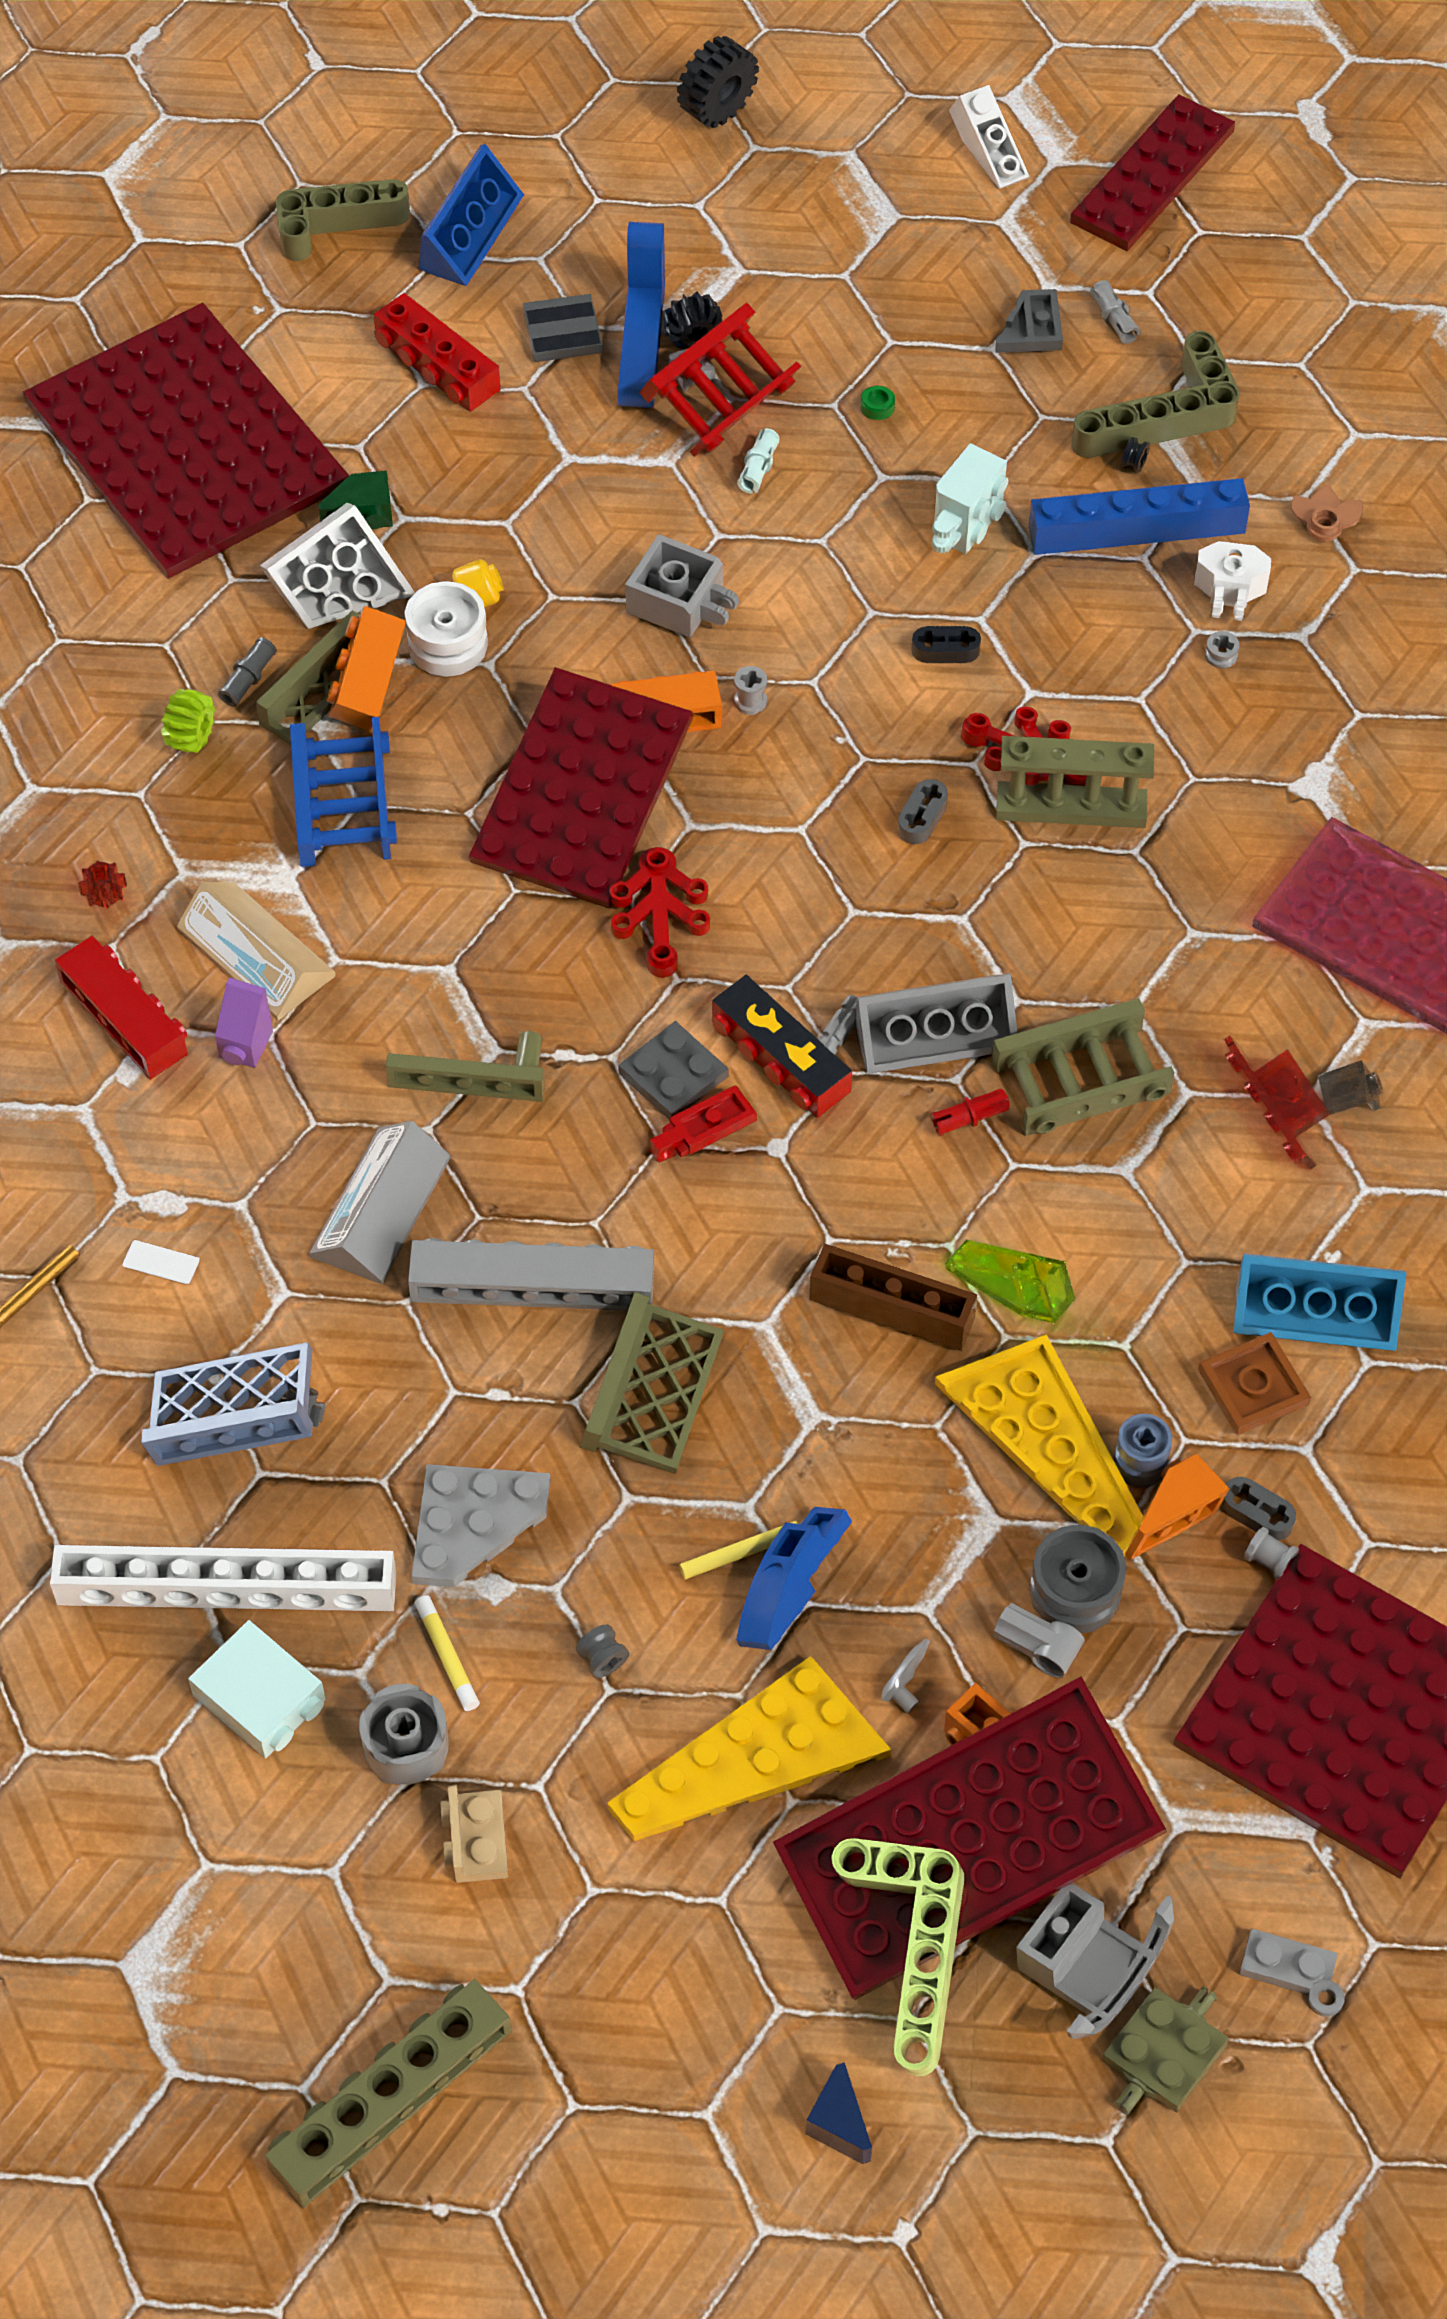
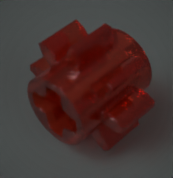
(102, 884)

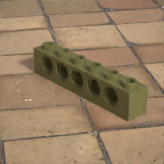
(310, 2176)

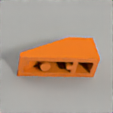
(1183, 1499)

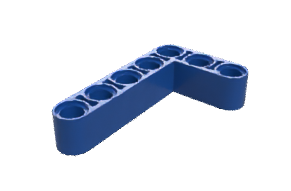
(643, 311)

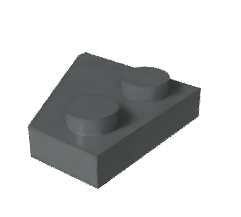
(1032, 324)

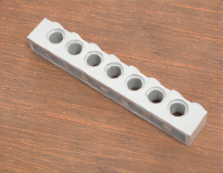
(223, 1578)

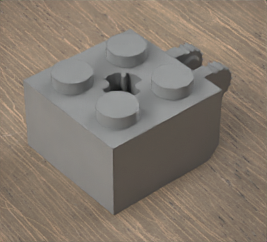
(678, 587)

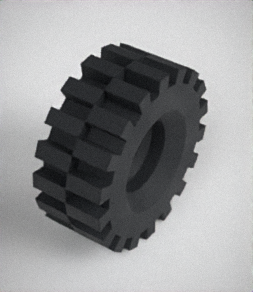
(717, 81)

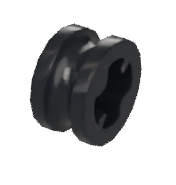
(1135, 454)

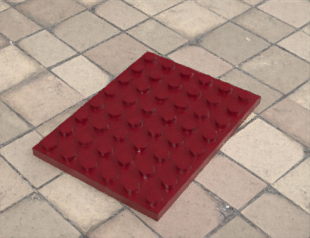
(185, 439)

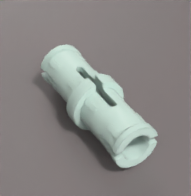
(758, 461)

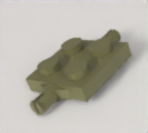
(1165, 2050)

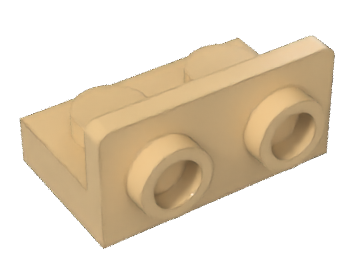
(476, 1834)

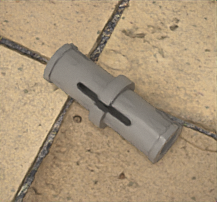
(1115, 312)

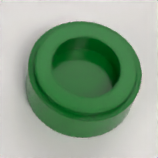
(877, 402)

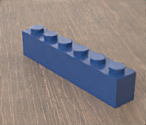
(1138, 516)

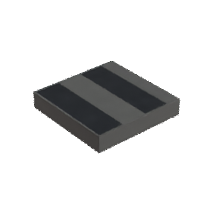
(562, 327)

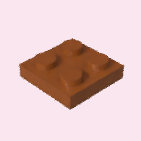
(1254, 1383)

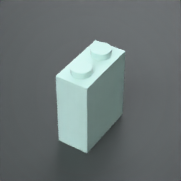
(258, 1689)

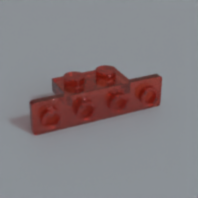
(1286, 1093)

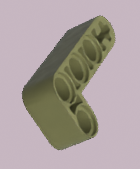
(338, 210)

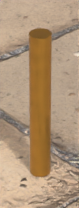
(37, 1283)

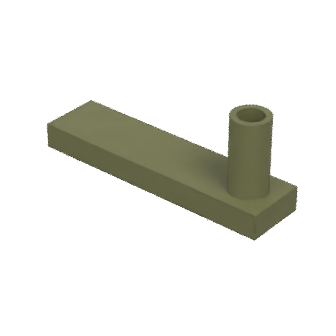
(474, 1078)

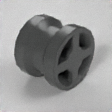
(602, 1651)

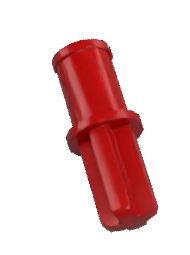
(970, 1111)

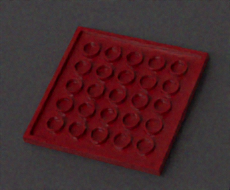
(1334, 1711)

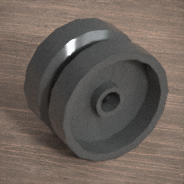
(1078, 1577)

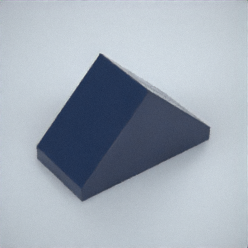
(838, 2119)

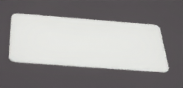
(161, 1262)

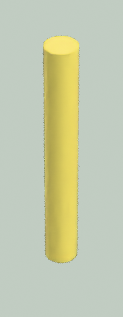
(728, 1554)

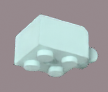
(968, 500)

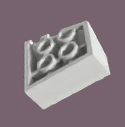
(336, 570)

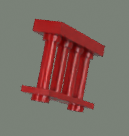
(713, 347)

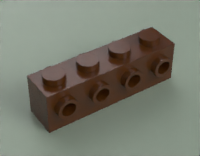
(893, 1297)

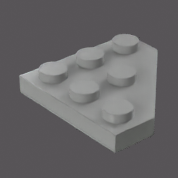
(472, 1518)

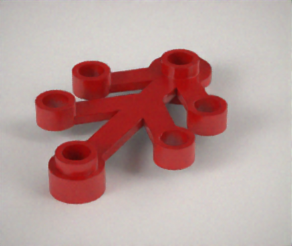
(978, 731)
(659, 903)

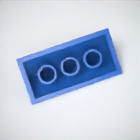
(469, 219)

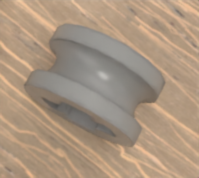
(1221, 659)

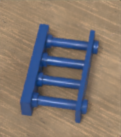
(308, 779)

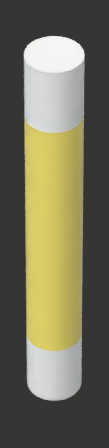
(447, 1653)

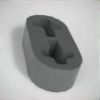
(929, 814)
(1258, 1508)

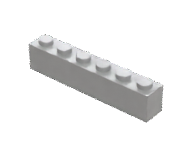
(529, 1274)

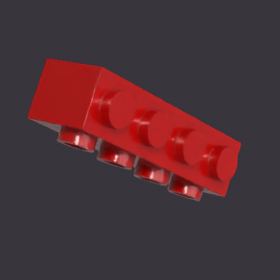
(437, 352)

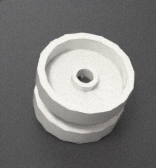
(446, 628)

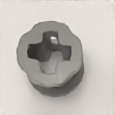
(750, 683)
(1270, 1552)

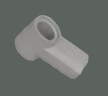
(1048, 1644)

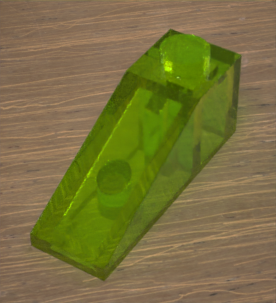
(1019, 1280)

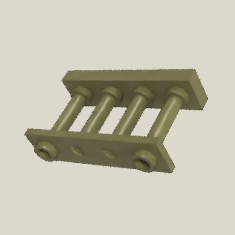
(1074, 803)
(1073, 1034)

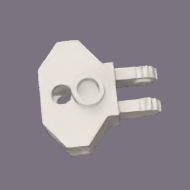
(1232, 578)

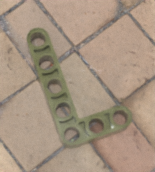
(1202, 408)

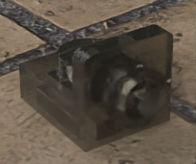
(1350, 1087)

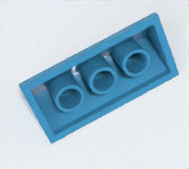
(1319, 1301)

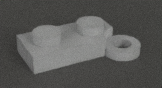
(1294, 1968)

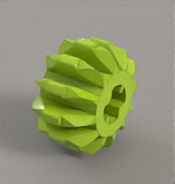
(188, 720)

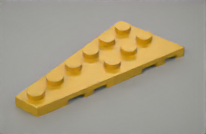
(1042, 1425)
(764, 1747)

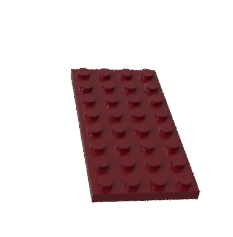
(1013, 1803)

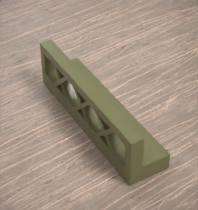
(302, 680)

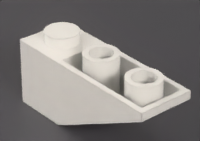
(988, 136)

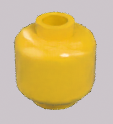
(481, 578)

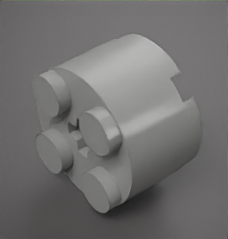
(408, 1757)

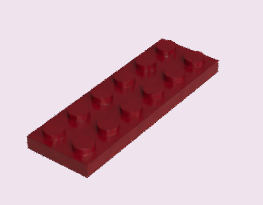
(1152, 172)

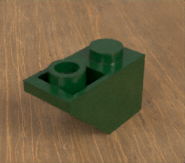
(368, 493)

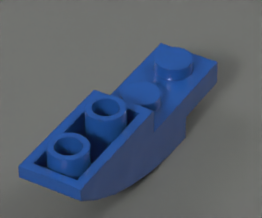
(783, 1576)

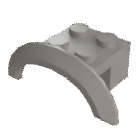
(1089, 1957)

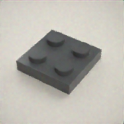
(673, 1070)

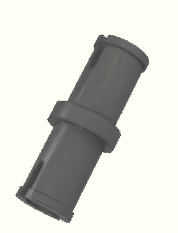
(247, 672)

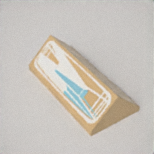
(252, 945)

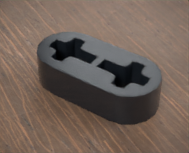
(946, 644)

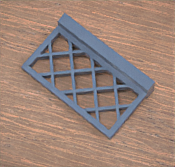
(229, 1428)

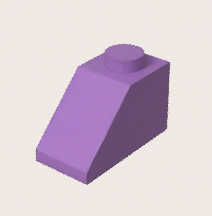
(243, 1023)

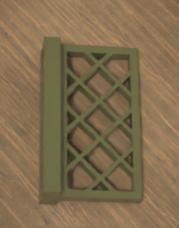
(617, 1383)

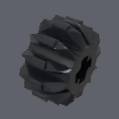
(691, 319)

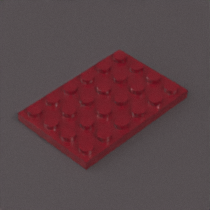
(581, 787)

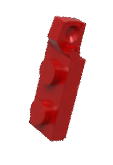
(703, 1124)

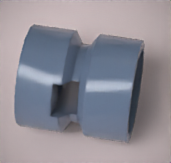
(1143, 1449)

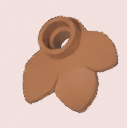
(1326, 514)

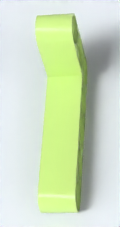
(921, 1939)

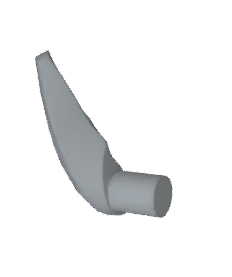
(895, 1687)

